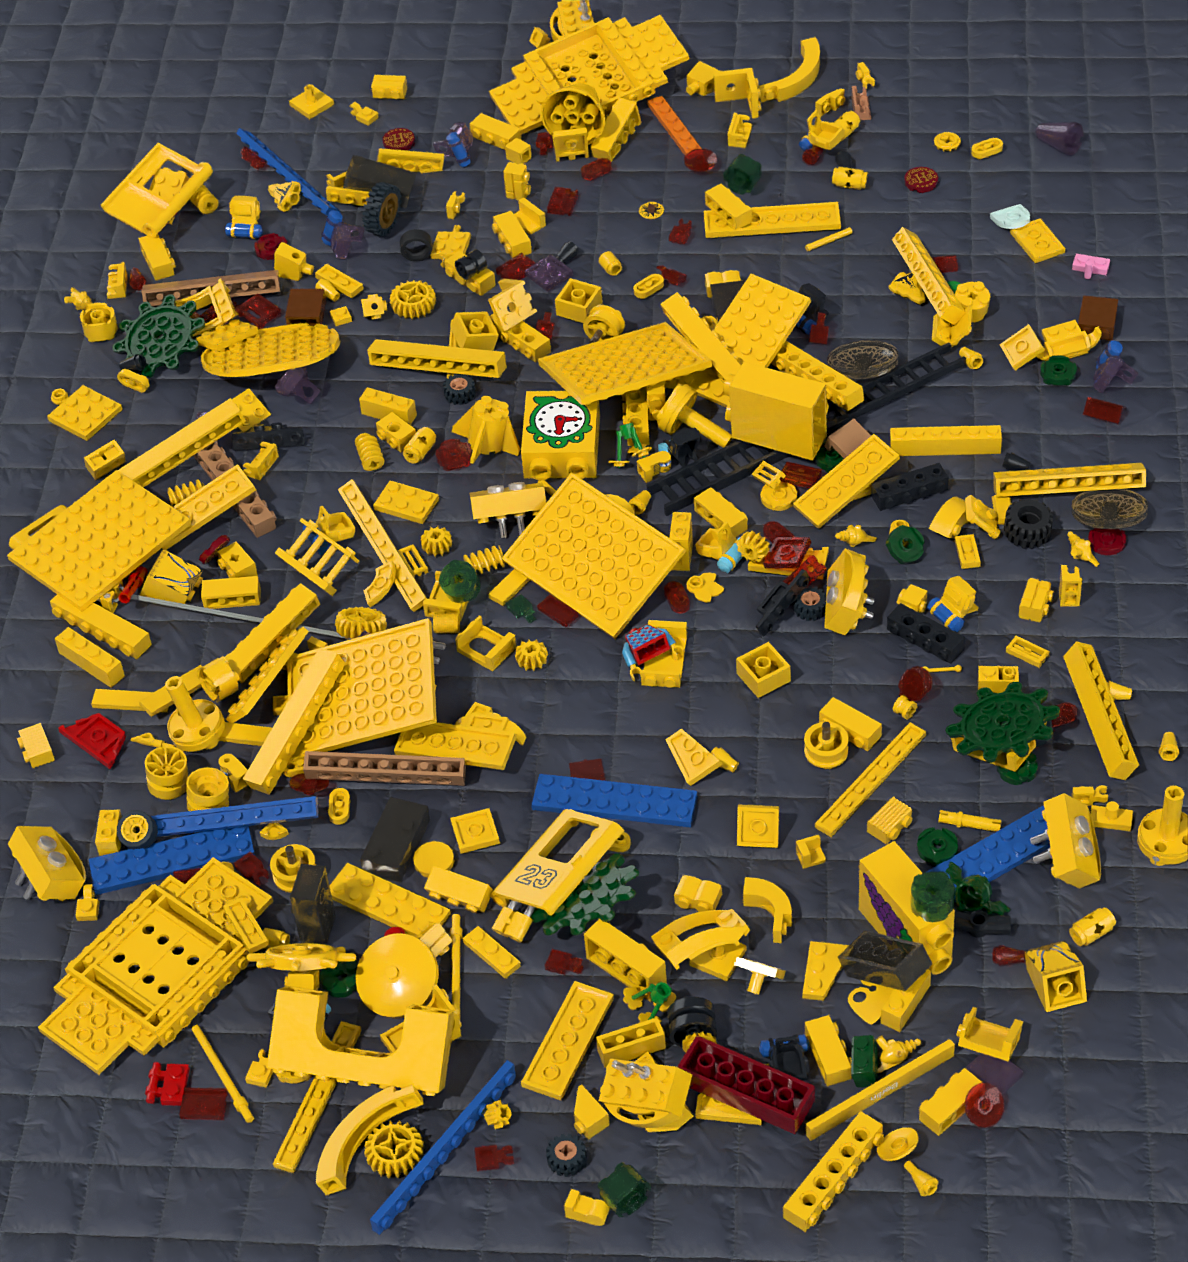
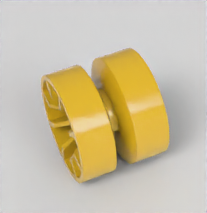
(166, 772)

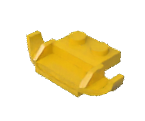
(1068, 340)
(493, 723)

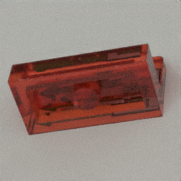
(1103, 410)

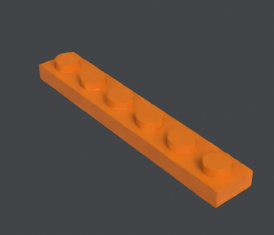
(672, 124)

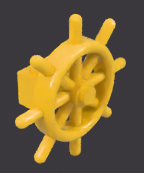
(302, 960)

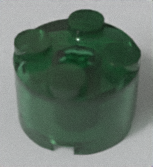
(742, 174)
(458, 591)
(932, 896)
(624, 1190)

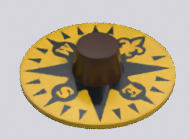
(651, 210)

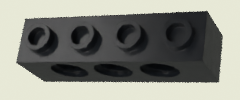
(925, 633)

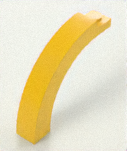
(800, 79)
(355, 1128)

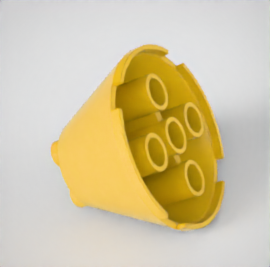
(574, 108)

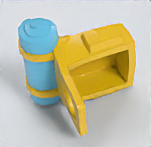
(720, 546)

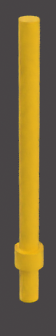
(456, 935)
(239, 1101)

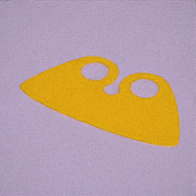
(871, 1007)

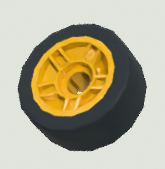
(127, 830)

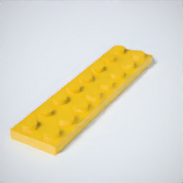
(778, 220)

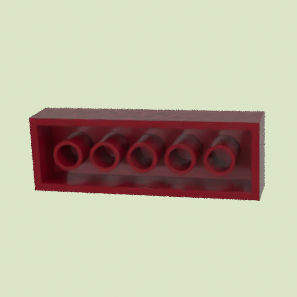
(747, 1084)

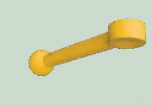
(957, 668)

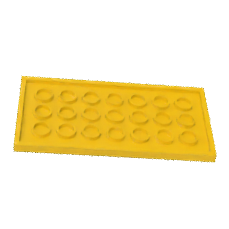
(753, 330)

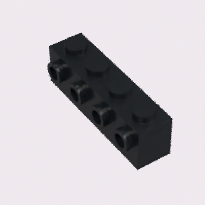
(909, 486)

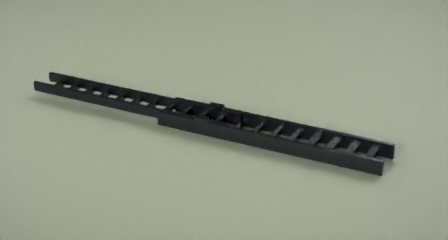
(694, 469)

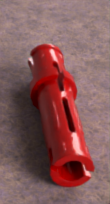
(136, 578)

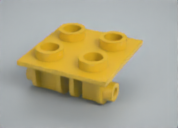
(251, 409)

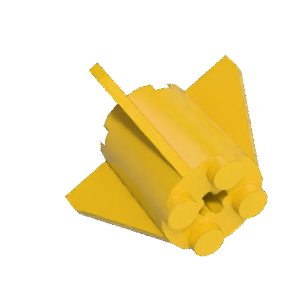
(487, 428)

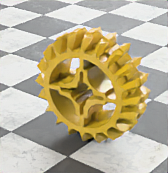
(412, 299)
(355, 620)
(380, 1149)

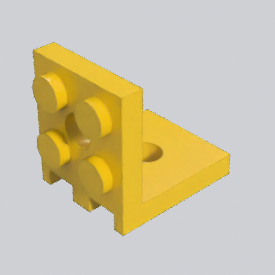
(744, 87)
(564, 148)
(516, 298)

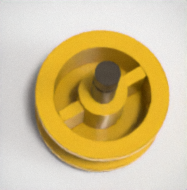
(603, 323)
(826, 745)
(286, 864)

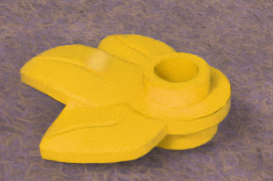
(704, 587)

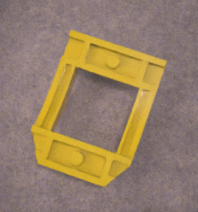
(221, 301)
(729, 931)

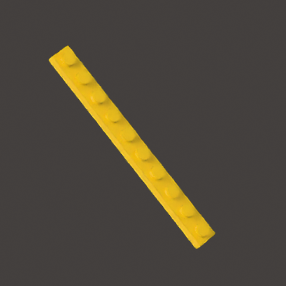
(382, 544)

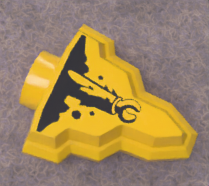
(285, 194)
(908, 287)

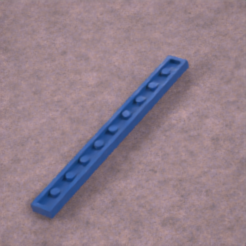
(285, 170)
(236, 816)
(439, 1152)

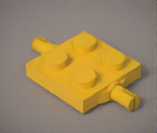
(449, 243)

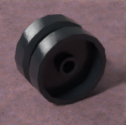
(691, 1016)

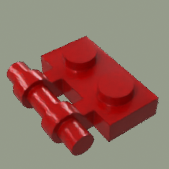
(174, 1079)

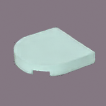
(1011, 217)

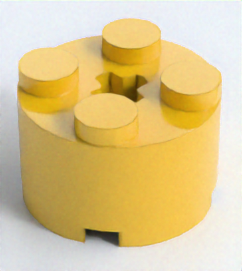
(976, 296)
(99, 322)
(218, 679)

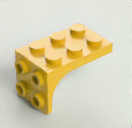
(168, 183)
(440, 999)

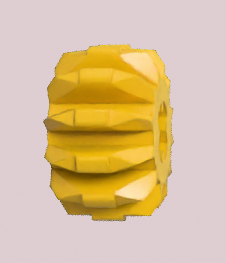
(436, 541)
(753, 546)
(531, 655)

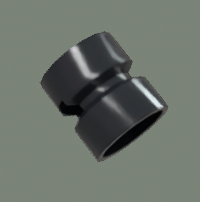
(471, 264)

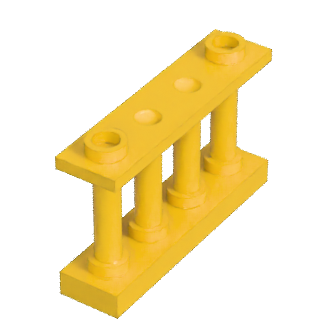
(314, 573)

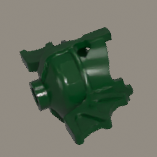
(974, 892)

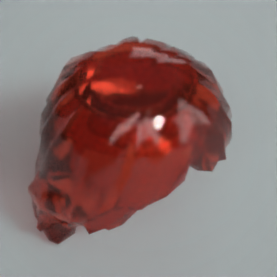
(915, 683)

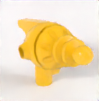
(79, 299)
(854, 536)
(1081, 549)
(894, 1051)

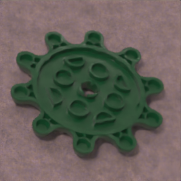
(166, 319)
(1023, 723)
(592, 897)

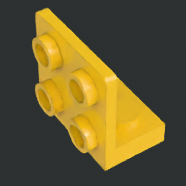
(946, 332)

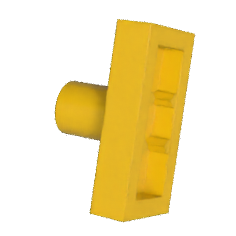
(1111, 817)

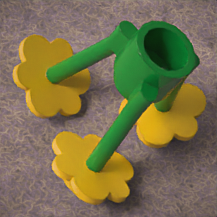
(638, 450)
(660, 995)

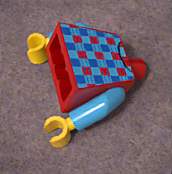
(646, 644)

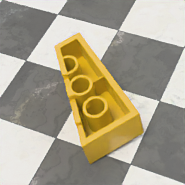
(617, 128)

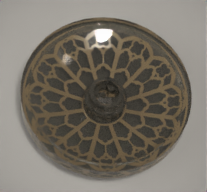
(863, 359)
(1109, 508)

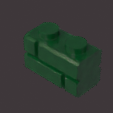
(864, 1060)

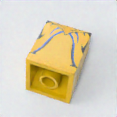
(172, 579)
(1056, 975)

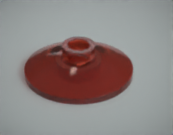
(700, 160)
(307, 786)
(991, 1108)

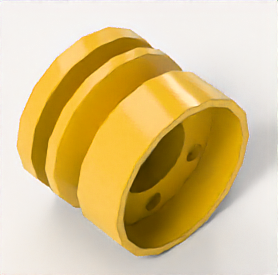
(207, 789)

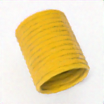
(446, 623)

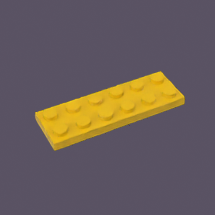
(846, 481)
(213, 500)
(268, 672)
(477, 745)
(385, 901)
(567, 1040)

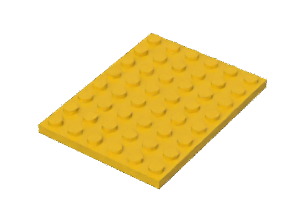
(624, 363)
(99, 540)
(593, 555)
(379, 692)

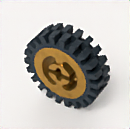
(382, 208)

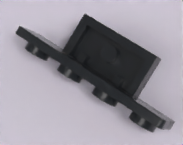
(276, 434)
(779, 600)

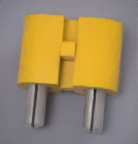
(513, 923)

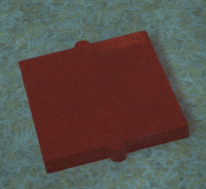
(587, 769)

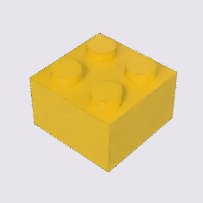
(577, 300)
(474, 330)
(763, 669)

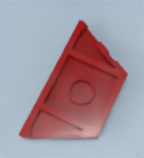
(96, 737)

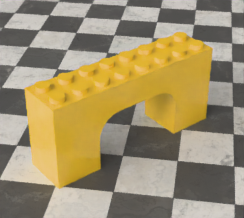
(303, 1047)

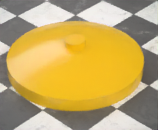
(396, 974)

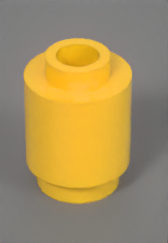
(610, 263)
(276, 937)

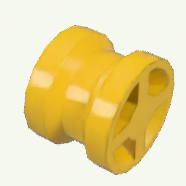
(904, 707)

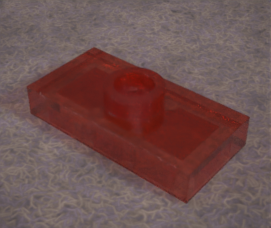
(946, 263)
(557, 610)

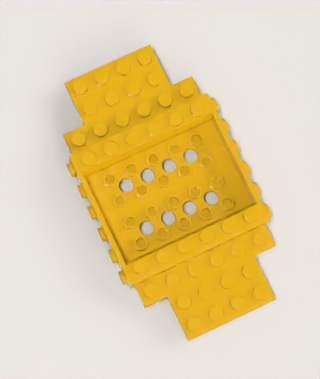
(630, 55)
(115, 1008)

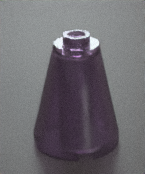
(1061, 136)

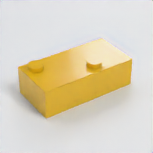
(623, 957)

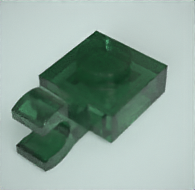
(521, 607)

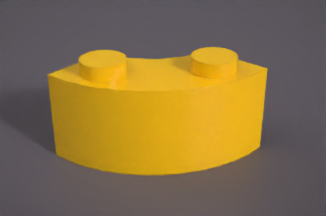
(950, 518)

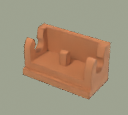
(861, 104)

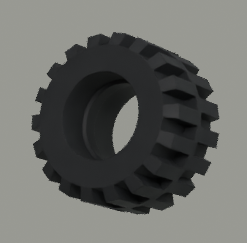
(1030, 512)

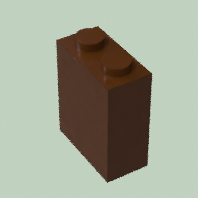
(306, 306)
(1098, 313)

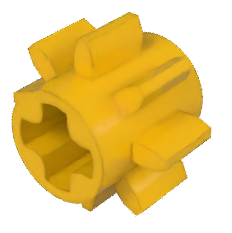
(497, 1114)

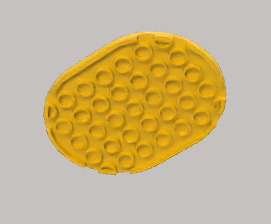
(273, 350)

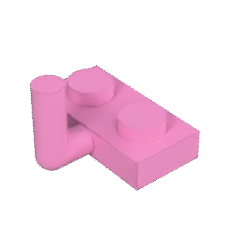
(1090, 265)

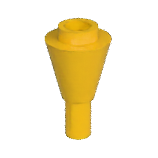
(924, 1182)

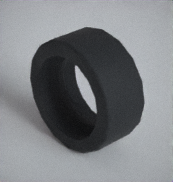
(415, 235)

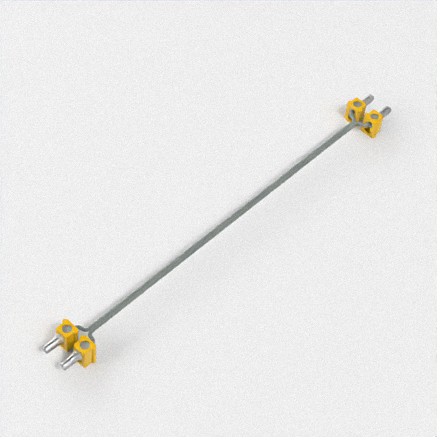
(110, 599)

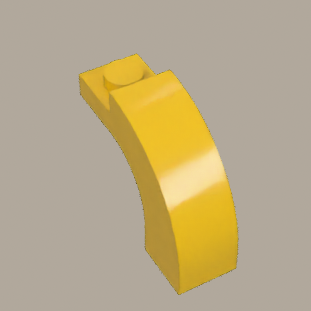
(771, 898)

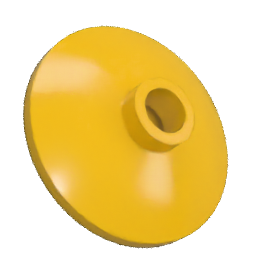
(897, 1144)

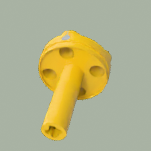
(679, 410)
(195, 722)
(1164, 831)

